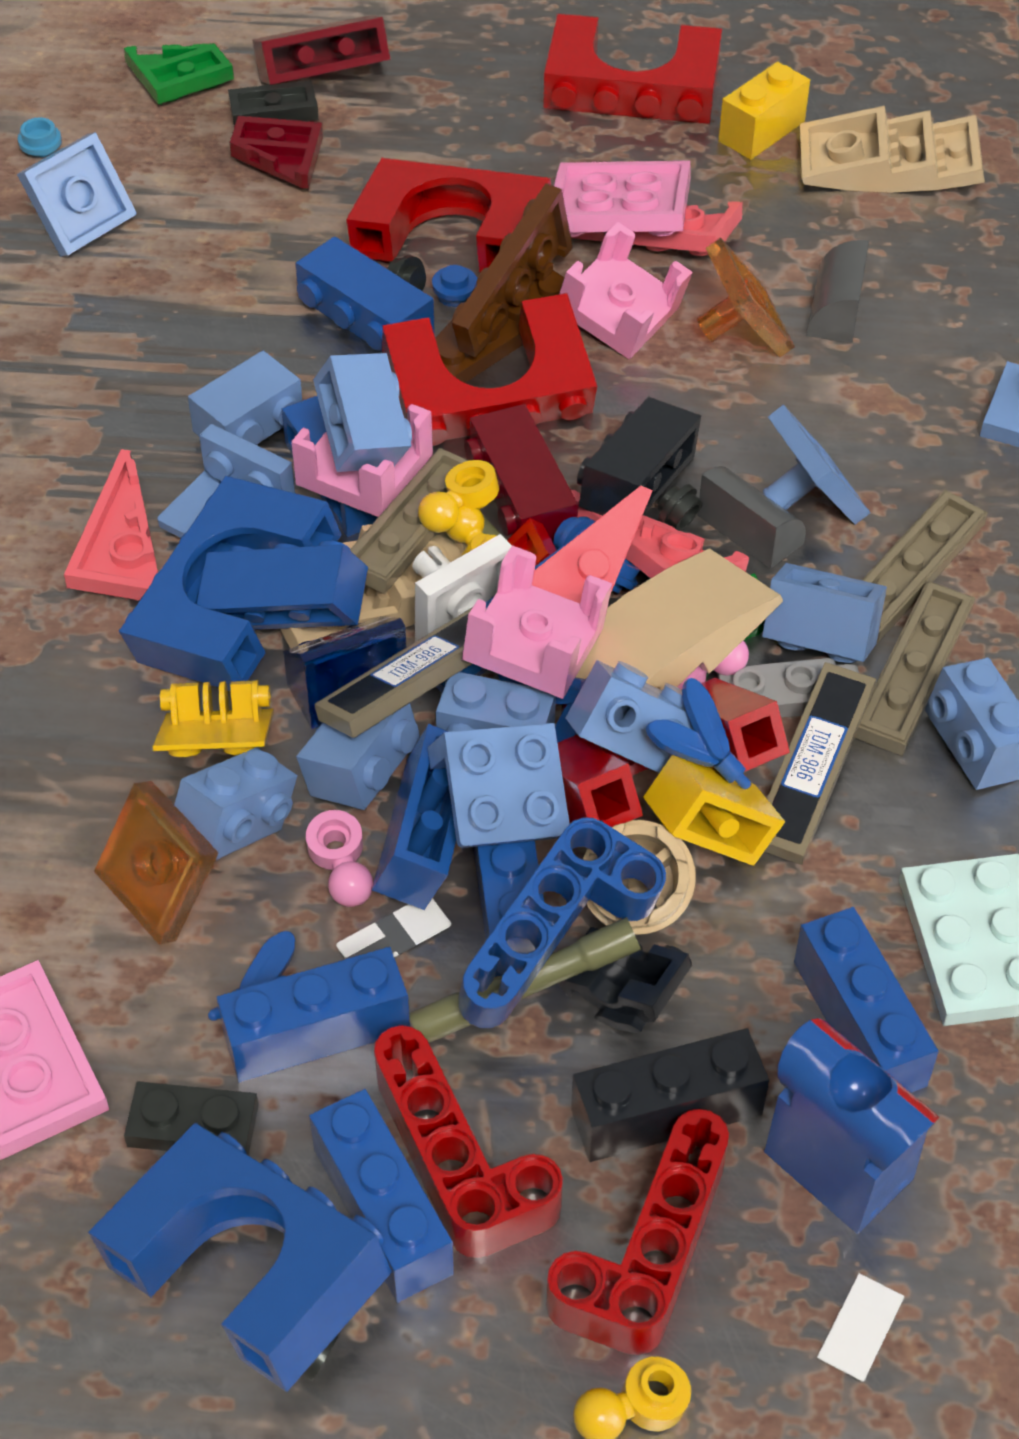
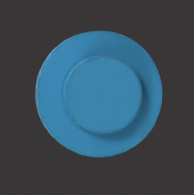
(39, 137)

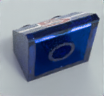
(332, 661)

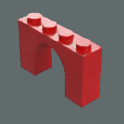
(675, 91)
(411, 192)
(553, 388)
(601, 781)

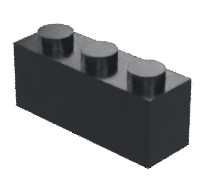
(643, 452)
(643, 1097)

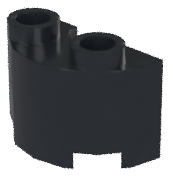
(633, 987)

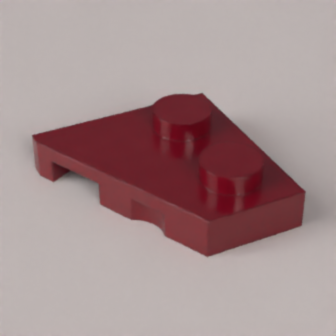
(278, 147)

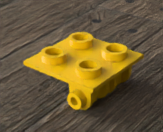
(190, 730)

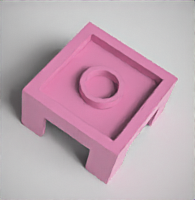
(621, 299)
(370, 487)
(533, 631)

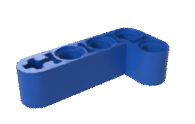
(546, 925)

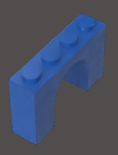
(200, 643)
(212, 1185)

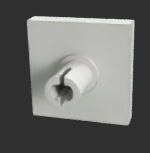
(455, 586)

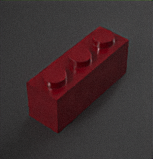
(321, 49)
(524, 470)

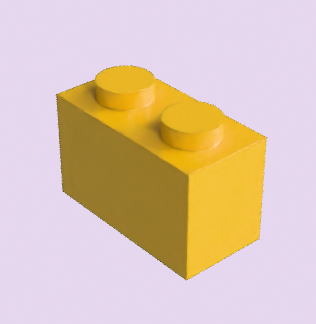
(764, 110)
(710, 812)

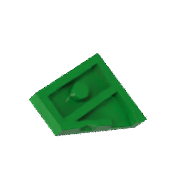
(179, 69)

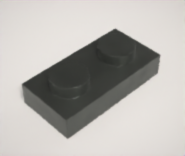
(275, 101)
(167, 1111)

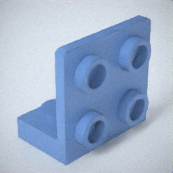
(225, 456)
(503, 783)

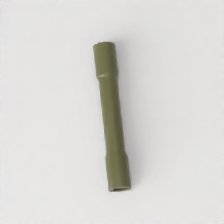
(586, 954)

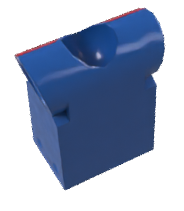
(844, 1125)

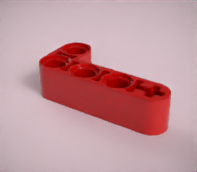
(451, 1138)
(658, 1228)

